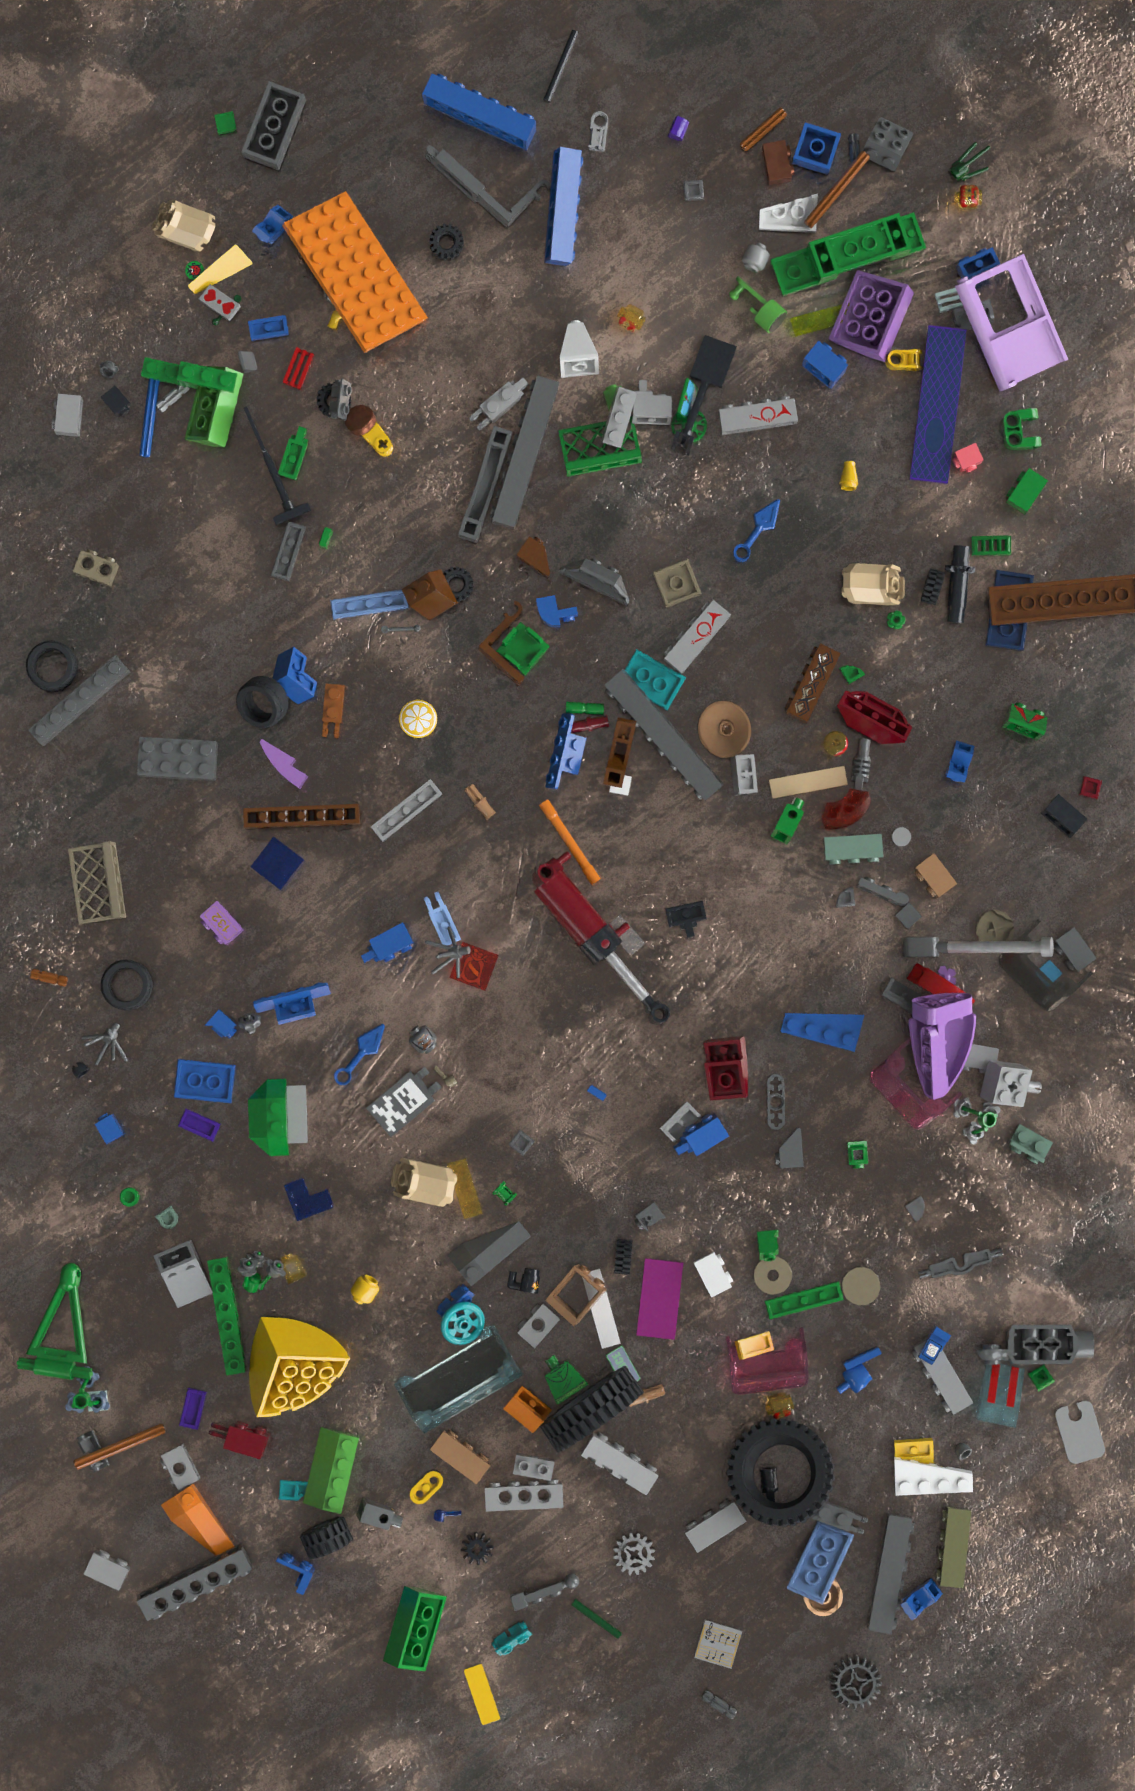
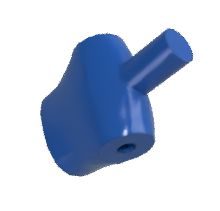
(855, 1378)

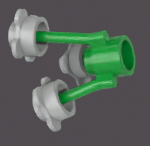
(986, 1118)

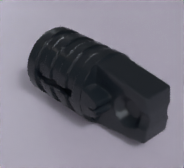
(769, 1482)

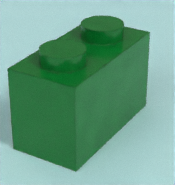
(1026, 491)

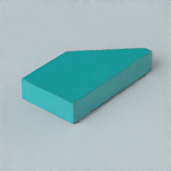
(292, 1489)

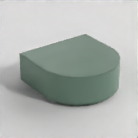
(167, 1218)

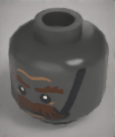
(422, 1039)

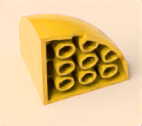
(291, 1365)

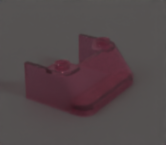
(899, 1094)
(771, 1369)

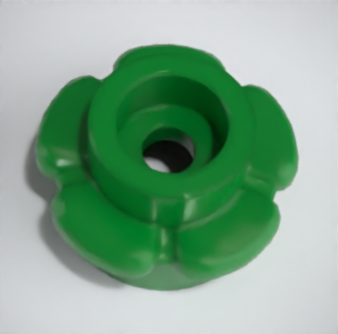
(896, 614)

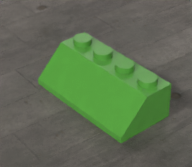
(212, 413)
(331, 1470)

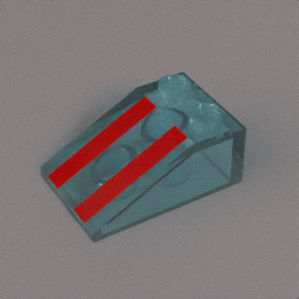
(1000, 1395)

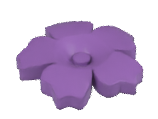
(947, 974)

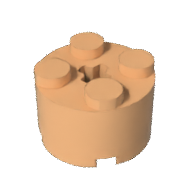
(831, 1604)

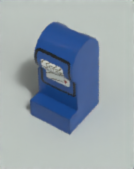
(934, 1345)

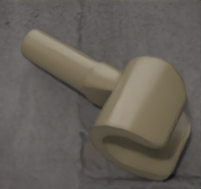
(449, 1081)

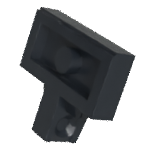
(686, 916)

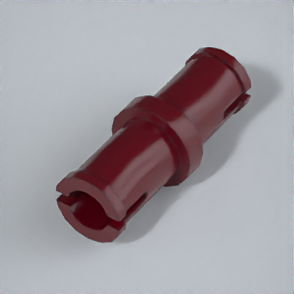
(590, 724)

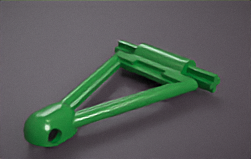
(59, 1362)

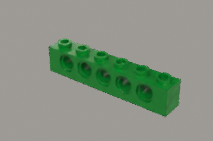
(227, 1316)

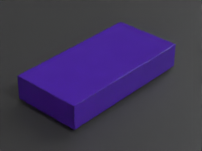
(199, 1124)
(193, 1408)

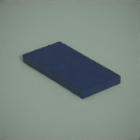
(1010, 635)

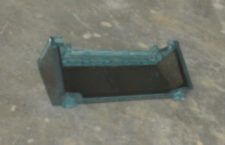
(459, 1380)

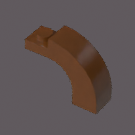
(619, 752)

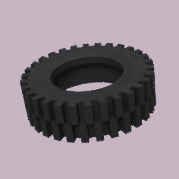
(591, 1409)
(743, 1464)

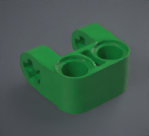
(1016, 430)

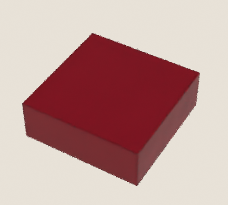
(1090, 787)

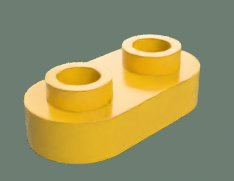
(426, 1487)

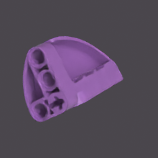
(941, 1039)

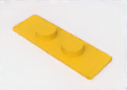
(482, 1694)

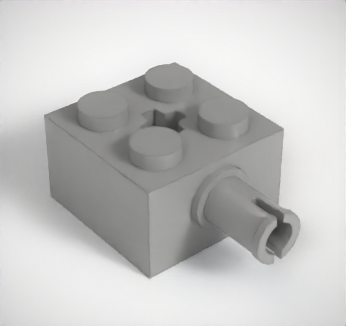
(1008, 1083)

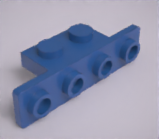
(566, 753)
(293, 1004)

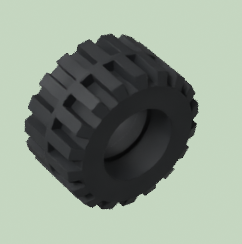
(326, 1537)

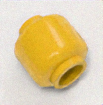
(364, 1289)

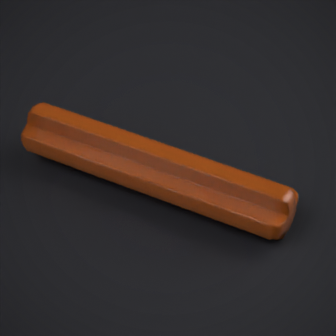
(763, 129)

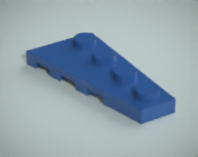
(829, 1029)

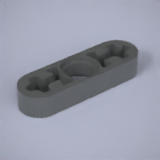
(782, 1096)

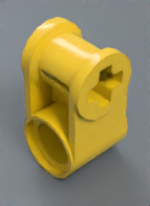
(908, 360)
(376, 437)

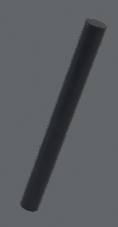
(561, 65)

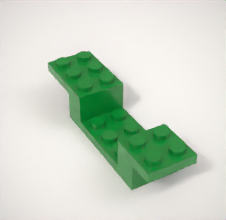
(850, 249)

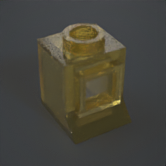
(293, 1268)

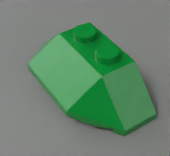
(269, 1117)

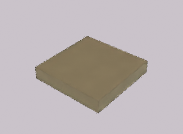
(676, 583)

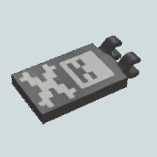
(403, 1101)

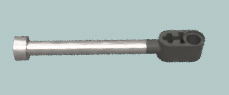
(932, 947)

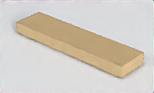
(808, 782)

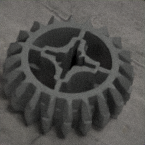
(847, 1683)

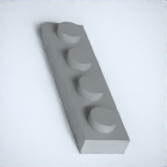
(406, 810)

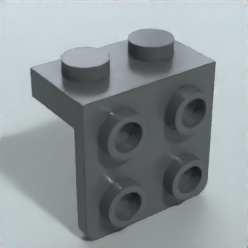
(887, 143)

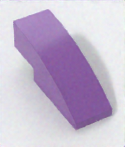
(284, 764)

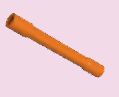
(587, 868)

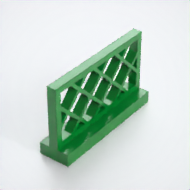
(598, 462)

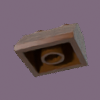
(430, 594)

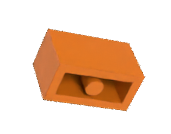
(527, 1409)

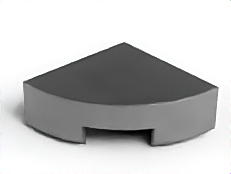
(846, 898)
(916, 1208)

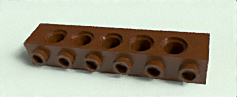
(301, 816)

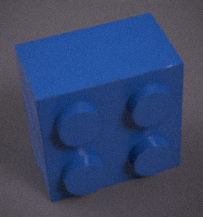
(816, 148)
(825, 364)

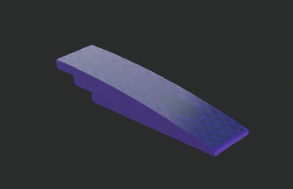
(937, 404)

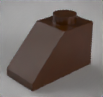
(535, 556)

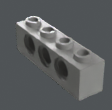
(494, 1503)

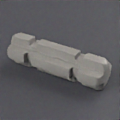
(171, 397)

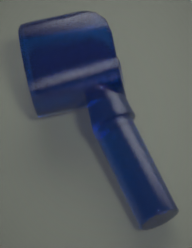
(440, 1514)

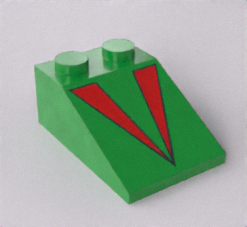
(1025, 722)

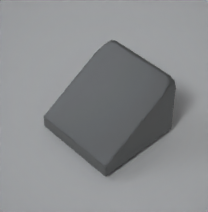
(247, 361)

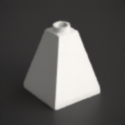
(578, 352)

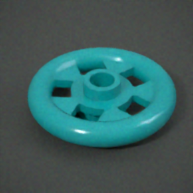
(450, 1315)

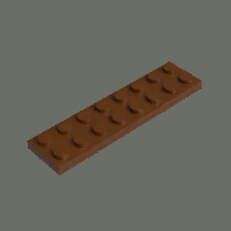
(1062, 600)

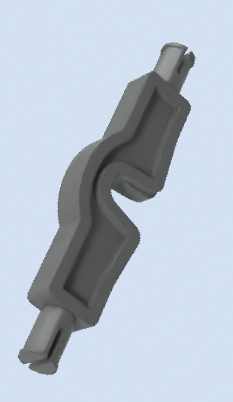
(970, 1260)

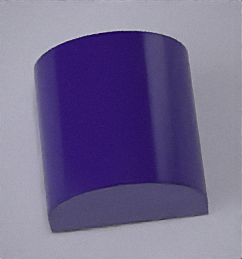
(678, 128)

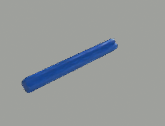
(149, 418)

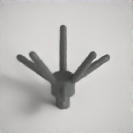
(454, 952)
(109, 1037)

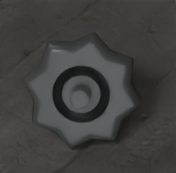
(249, 1022)

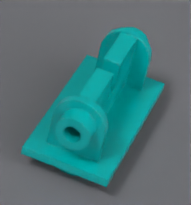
(518, 1636)

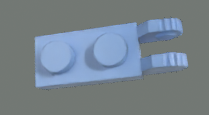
(441, 920)

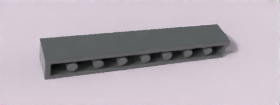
(525, 453)
(664, 735)

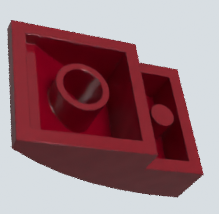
(726, 1068)

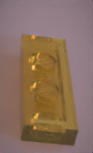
(465, 1189)

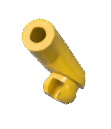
(334, 320)

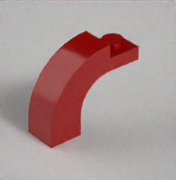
(932, 981)

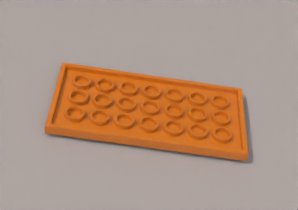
(354, 271)

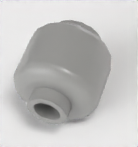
(755, 257)

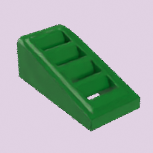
(974, 545)

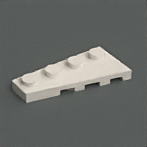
(922, 1478)

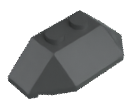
(598, 578)

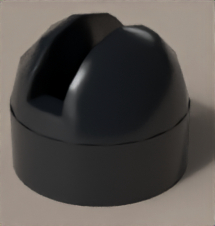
(80, 1070)

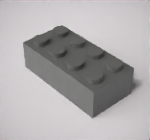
(273, 125)
(177, 758)

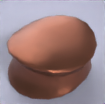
(360, 420)

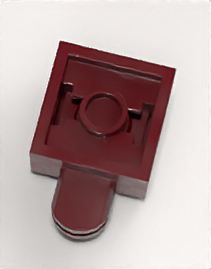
(242, 1439)

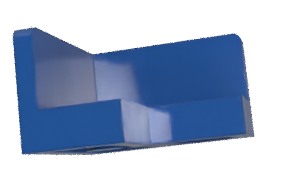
(291, 675)

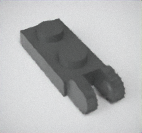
(883, 892)

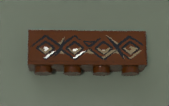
(813, 683)

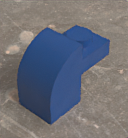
(271, 227)
(551, 615)
(959, 761)
(920, 1598)

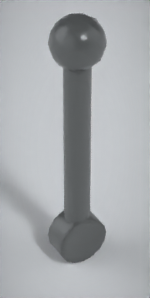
(384, 629)

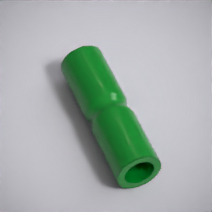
(588, 708)

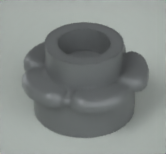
(108, 369)

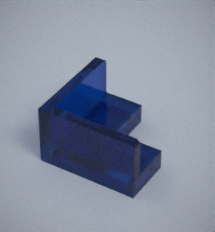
(304, 1204)

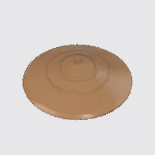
(724, 729)

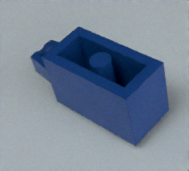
(388, 943)
(702, 1135)

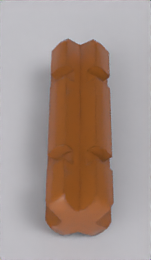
(49, 977)

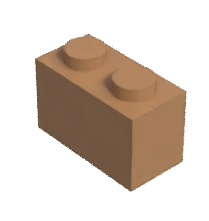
(935, 876)

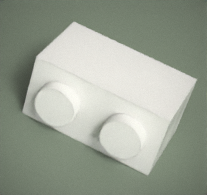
(713, 1274)

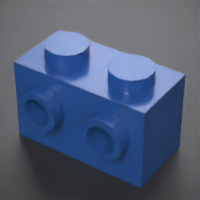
(978, 263)

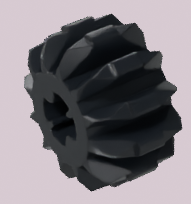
(471, 1544)

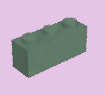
(853, 848)

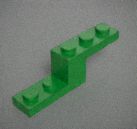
(189, 375)

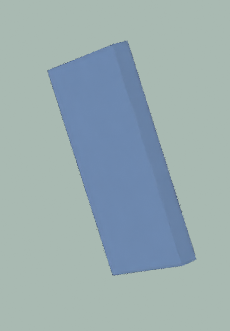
(820, 1562)

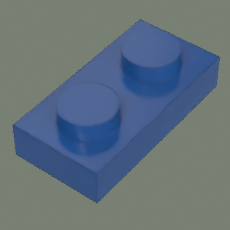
(268, 328)

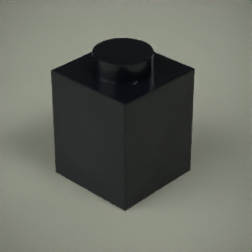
(116, 402)

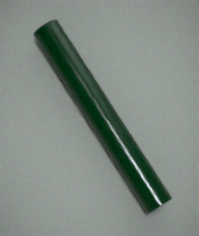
(597, 1619)

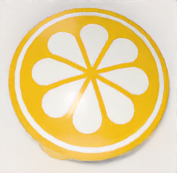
(418, 718)

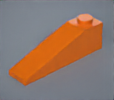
(195, 1517)

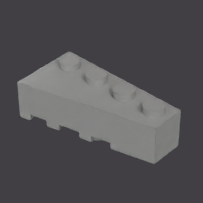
(620, 1463)

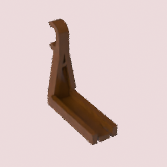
(486, 649)

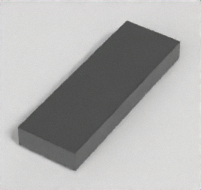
(288, 551)

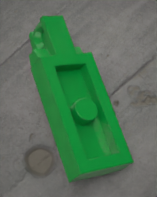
(294, 455)

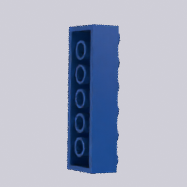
(479, 111)

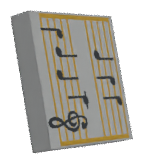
(718, 1644)

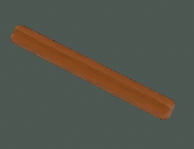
(836, 190)
(119, 1446)

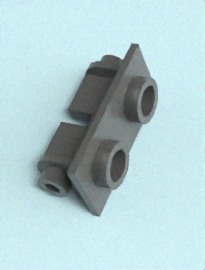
(341, 390)
(89, 1443)

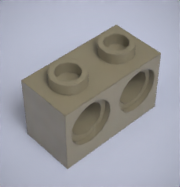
(94, 572)

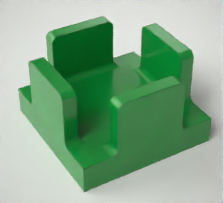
(522, 648)

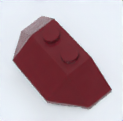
(874, 717)

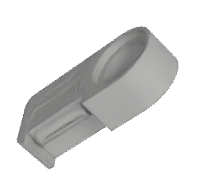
(598, 133)

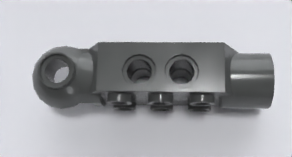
(1040, 1345)

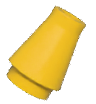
(849, 477)

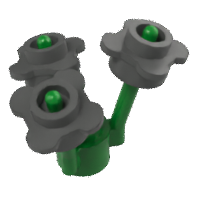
(248, 1267)

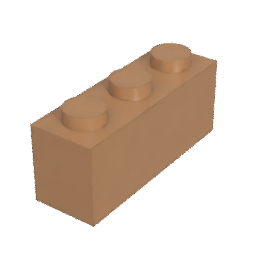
(461, 1456)

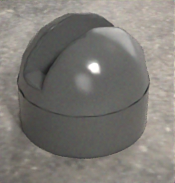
(962, 1451)

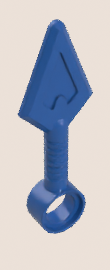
(764, 520)
(367, 1044)

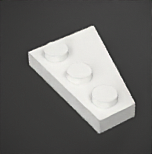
(788, 215)

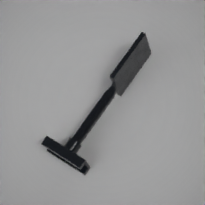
(710, 368)
(290, 510)

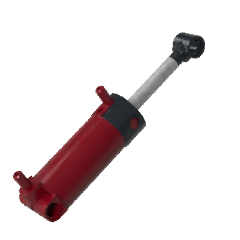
(588, 928)

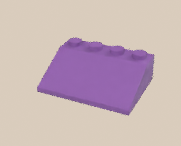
(872, 316)

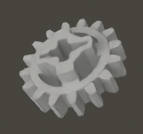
(638, 1546)

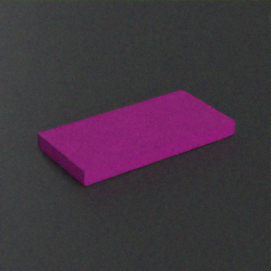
(659, 1298)

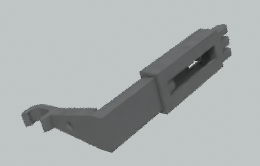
(476, 190)

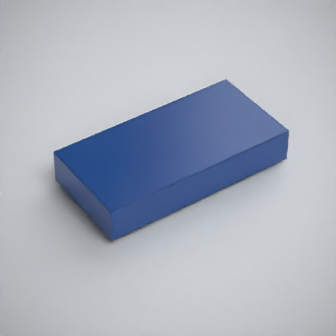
(861, 1358)

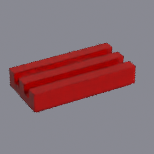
(303, 353)

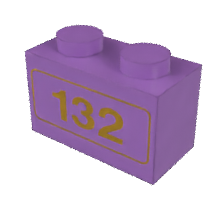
(221, 922)

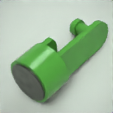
(769, 316)

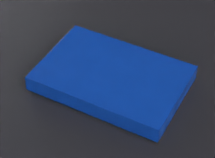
(204, 1081)

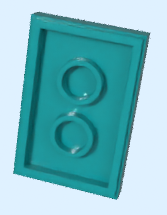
(654, 679)

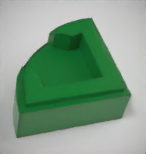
(851, 673)

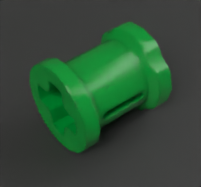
(504, 1193)

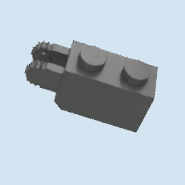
(839, 1517)

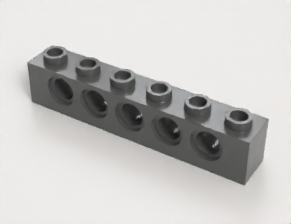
(235, 1555)

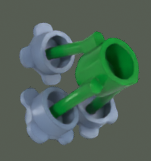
(83, 1399)

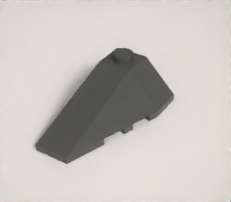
(483, 1253)

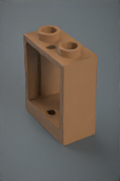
(563, 1308)

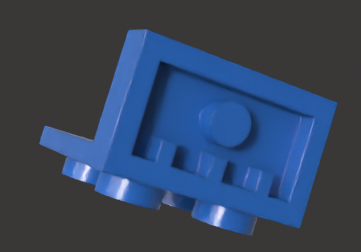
(304, 1567)

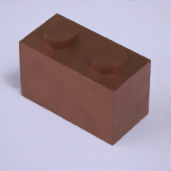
(777, 162)

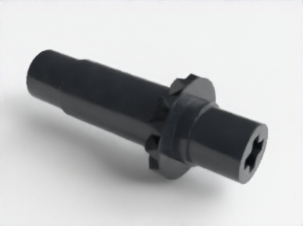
(958, 583)

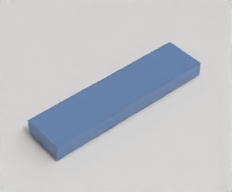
(368, 604)

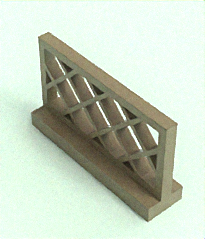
(112, 878)

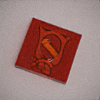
(475, 967)

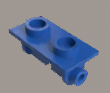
(460, 1294)

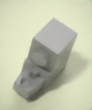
(650, 407)

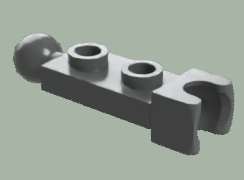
(520, 1599)

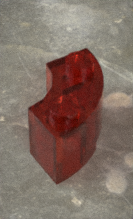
(847, 810)

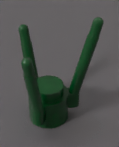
(959, 169)

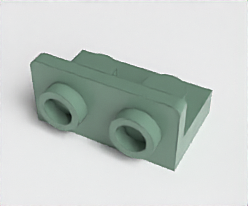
(1029, 1143)

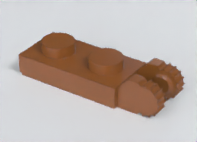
(333, 708)

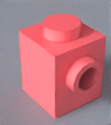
(967, 458)

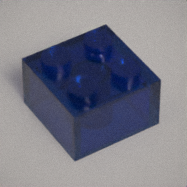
(277, 863)

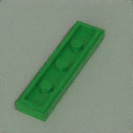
(804, 1300)

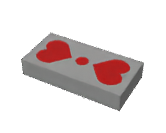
(219, 302)

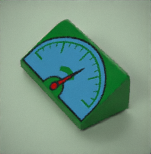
(686, 400)

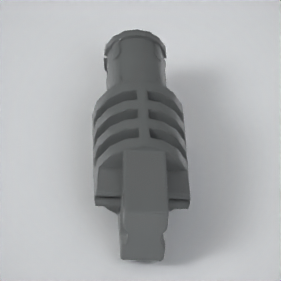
(861, 764)

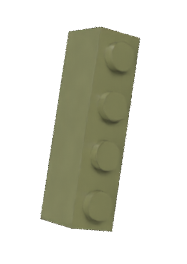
(954, 1547)

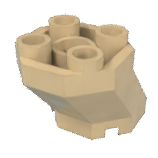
(183, 225)
(873, 584)
(423, 1182)

